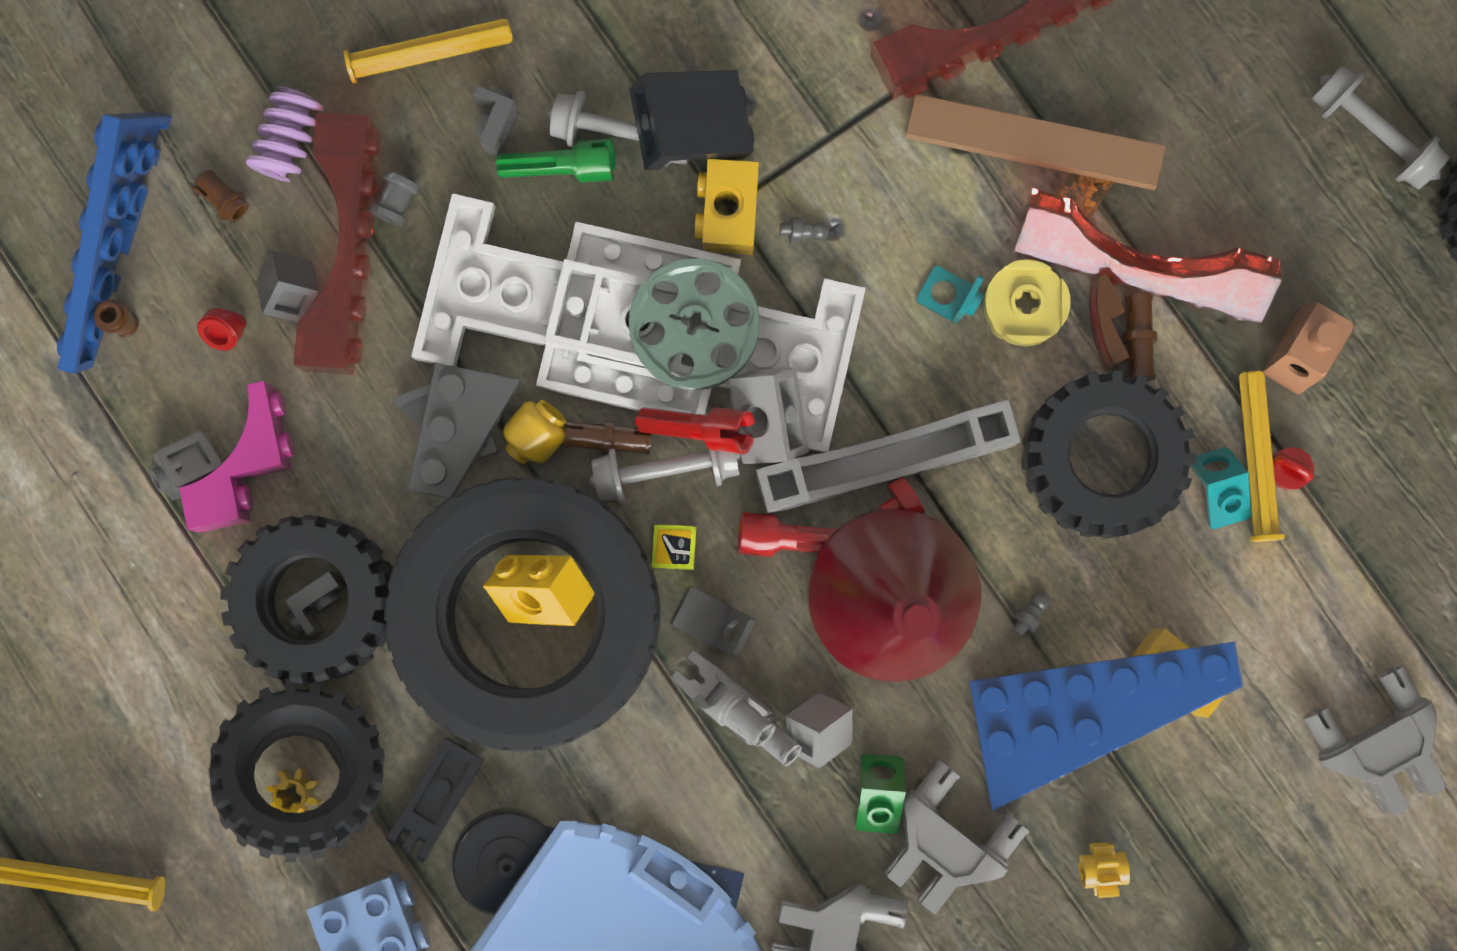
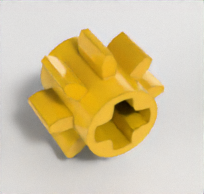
(304, 787)
(1104, 869)

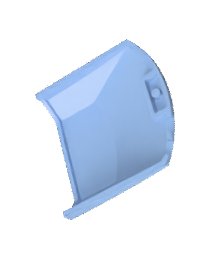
(614, 893)

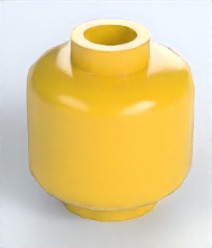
(534, 432)

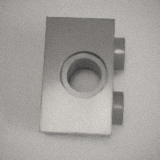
(779, 397)

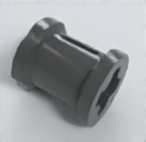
(394, 198)

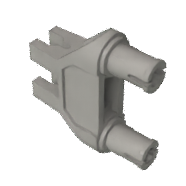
(737, 709)
(1387, 748)
(944, 847)
(838, 919)

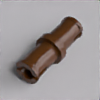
(1140, 335)
(607, 437)

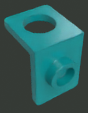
(965, 301)
(1225, 489)

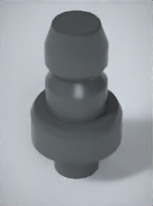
(798, 230)
(1027, 618)

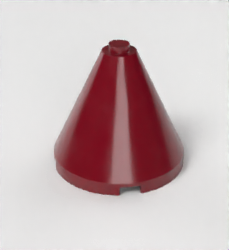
(894, 595)

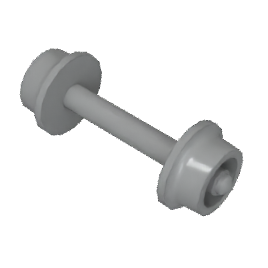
(569, 118)
(1420, 163)
(609, 478)

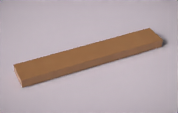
(1036, 142)

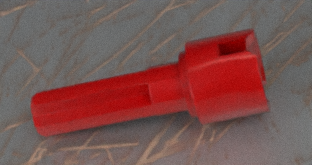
(717, 429)
(765, 535)

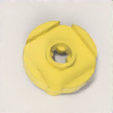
(1044, 287)

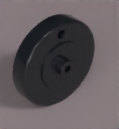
(494, 855)

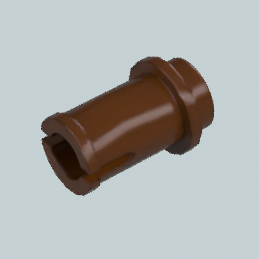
(229, 204)
(114, 317)

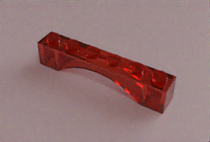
(923, 54)
(1229, 282)
(329, 330)

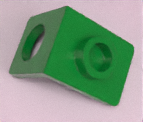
(880, 799)

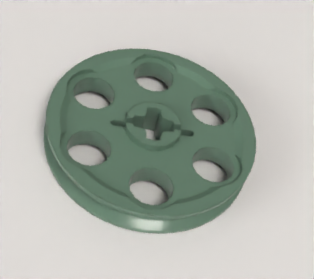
(687, 303)

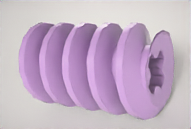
(283, 133)

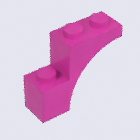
(262, 450)

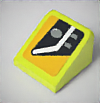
(674, 547)

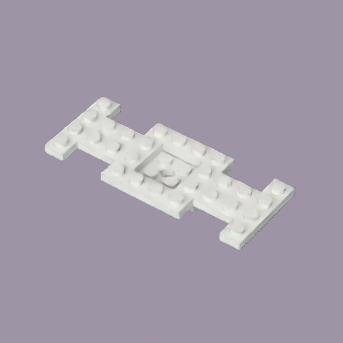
(584, 308)

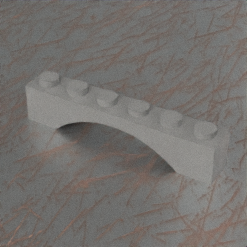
(887, 458)

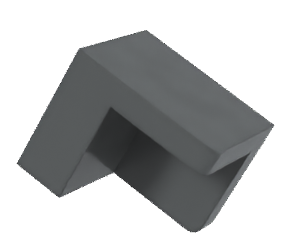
(287, 286)

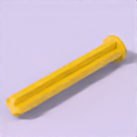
(427, 48)
(1259, 457)
(83, 882)

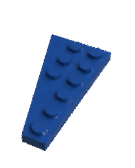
(107, 226)
(1068, 716)

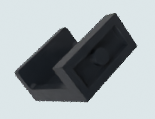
(691, 117)

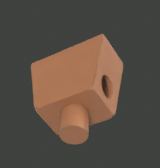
(1310, 342)

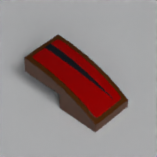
(1103, 309)

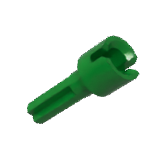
(587, 160)

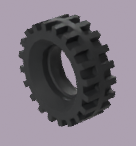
(1064, 493)
(278, 717)

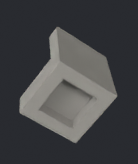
(821, 728)

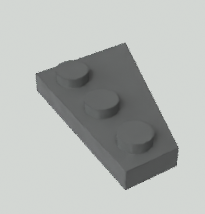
(455, 425)

